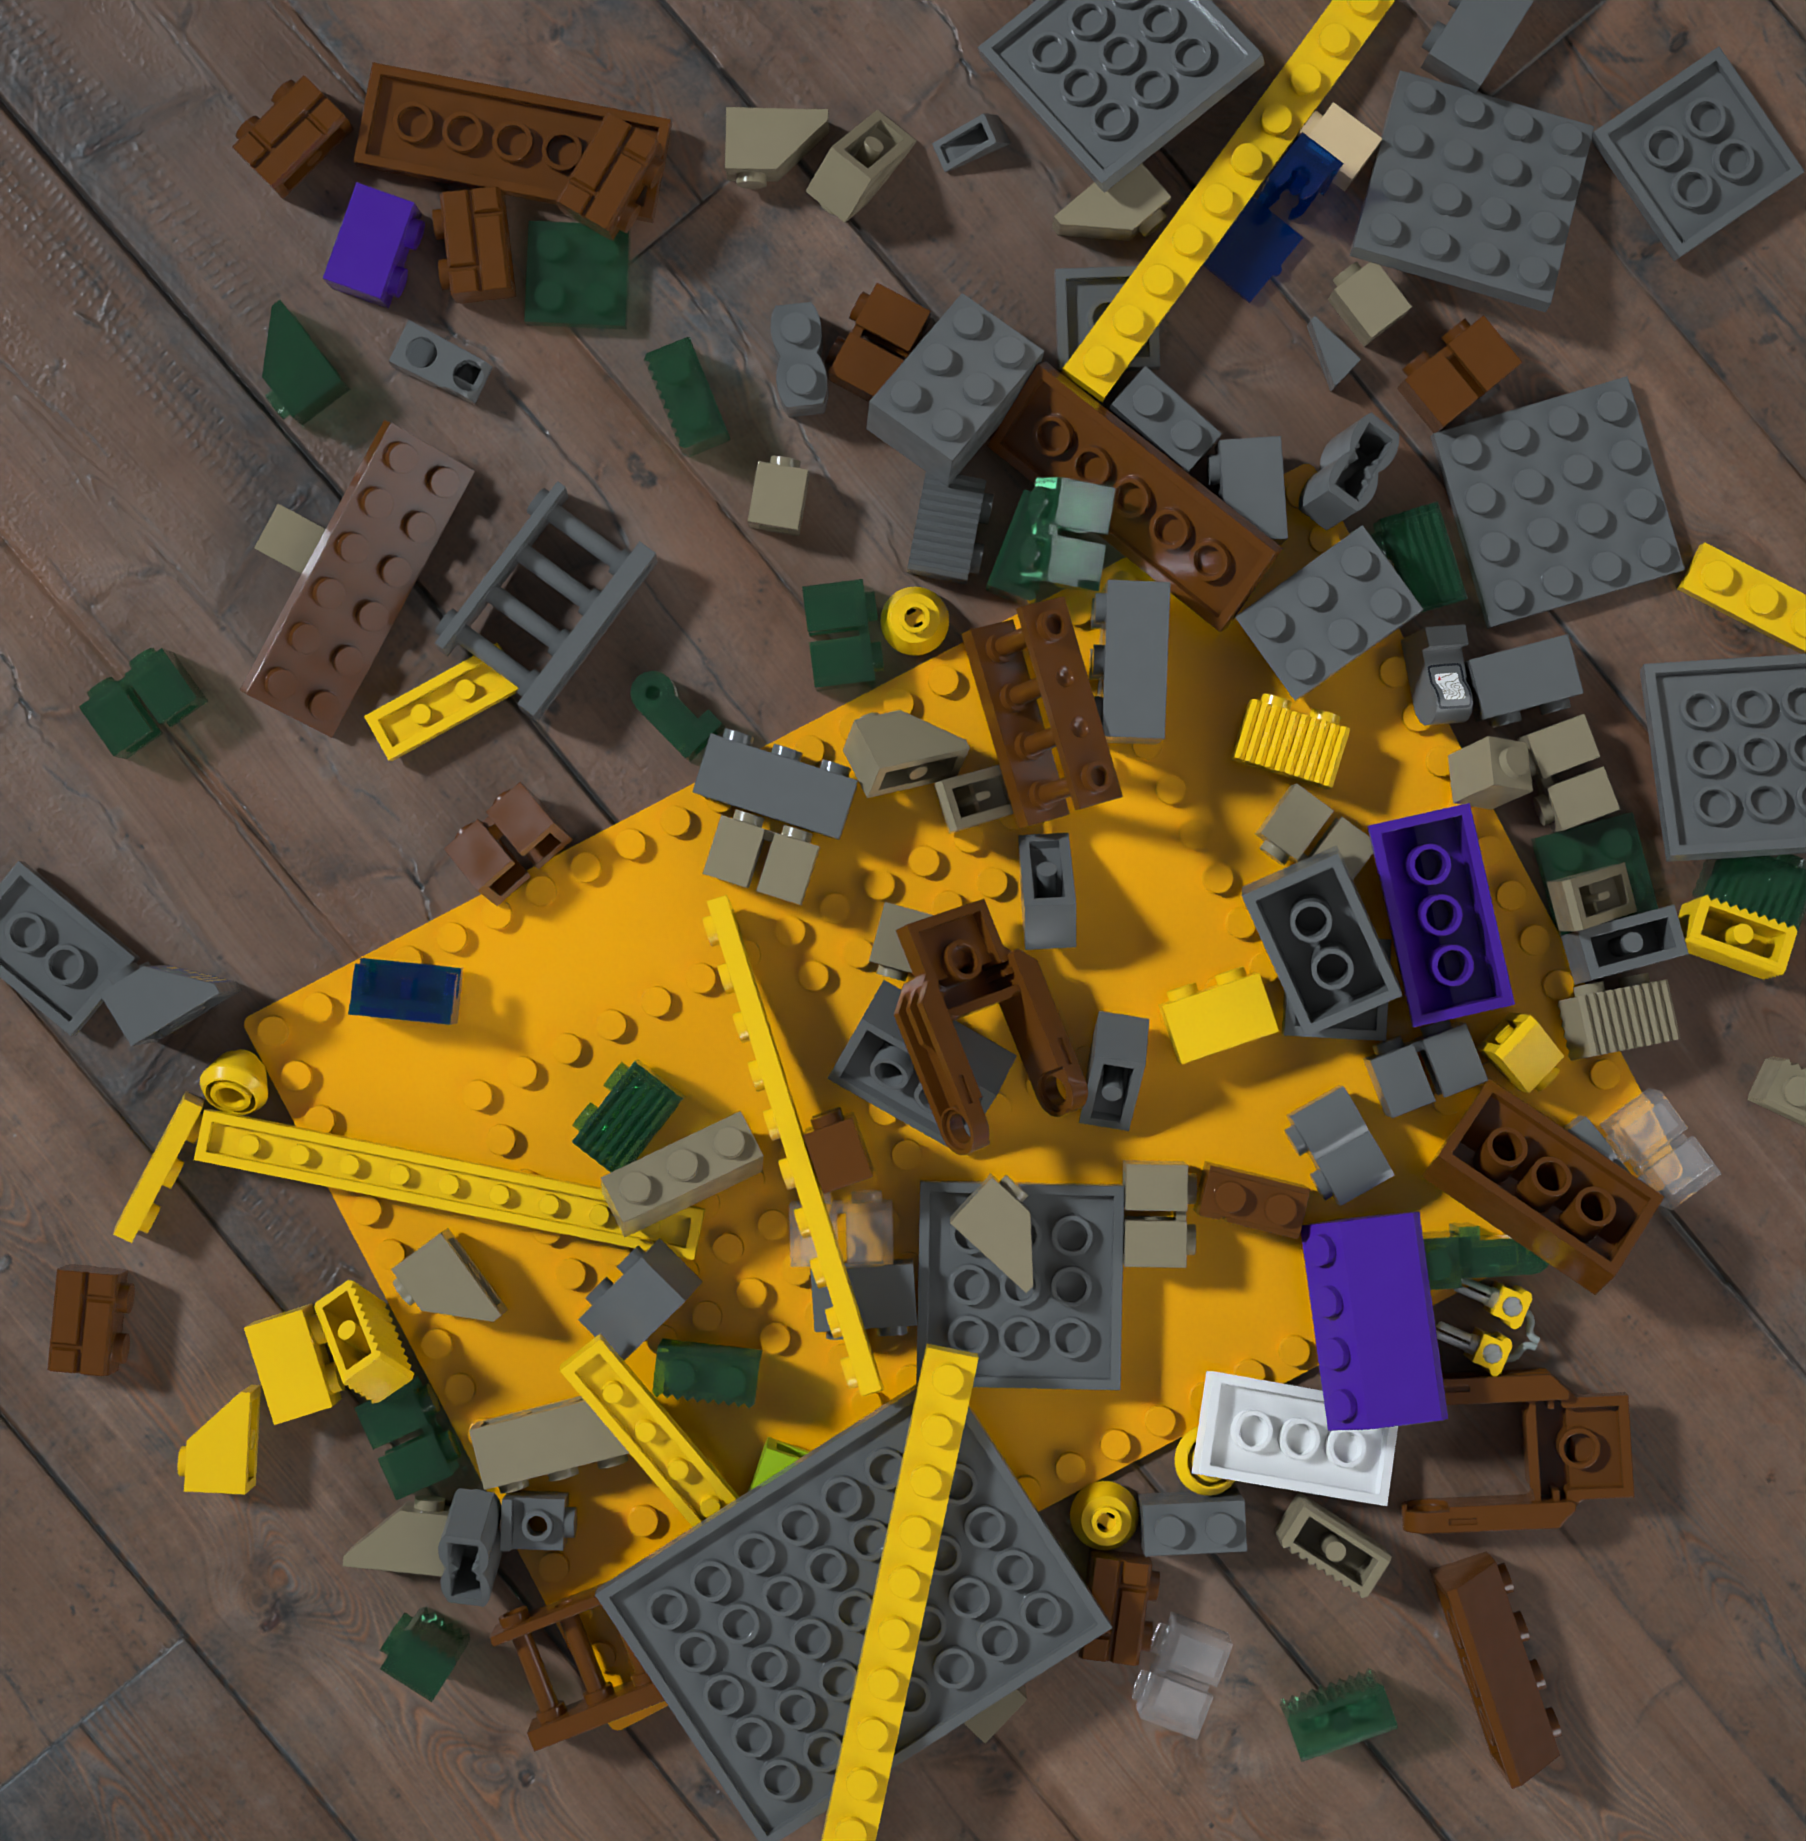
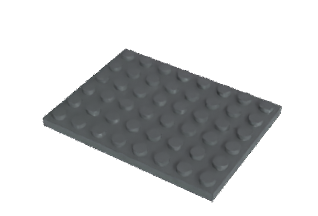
(768, 1603)

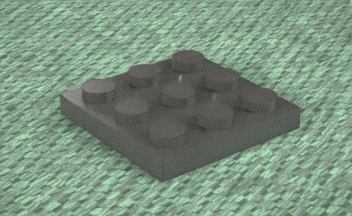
(1696, 153)

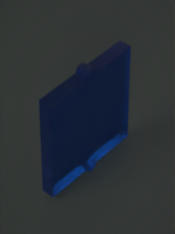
(1252, 250)

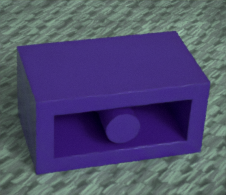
(374, 246)

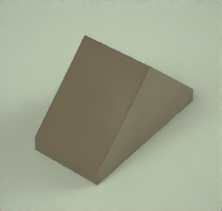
(973, 798)
(1592, 897)

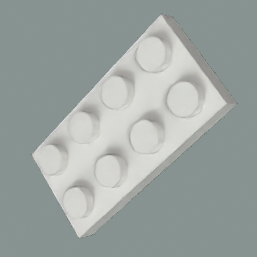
(1282, 1440)

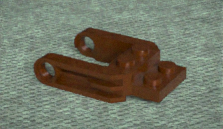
(961, 971)
(1572, 1453)

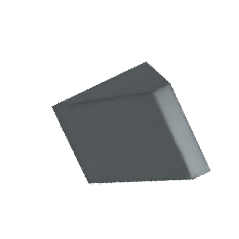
(971, 141)
(1332, 353)

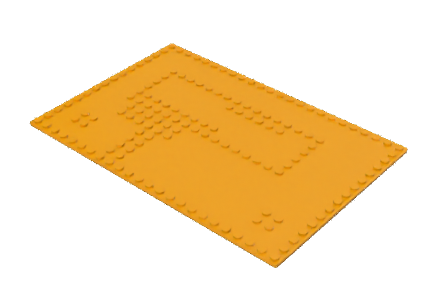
(614, 966)

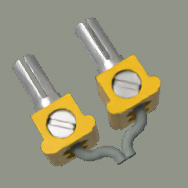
(1493, 1349)

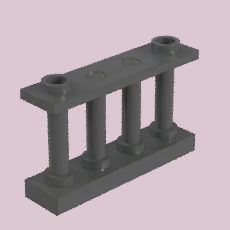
(566, 647)

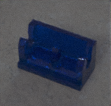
(1303, 172)
(406, 991)

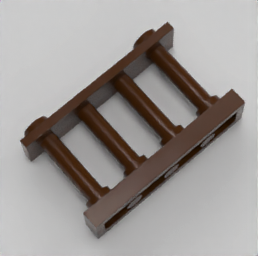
(1016, 720)
(601, 1701)

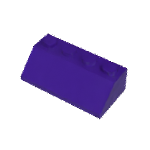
(1441, 915)
(1374, 1322)

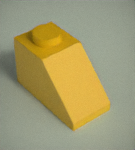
(1522, 1052)
(225, 1449)

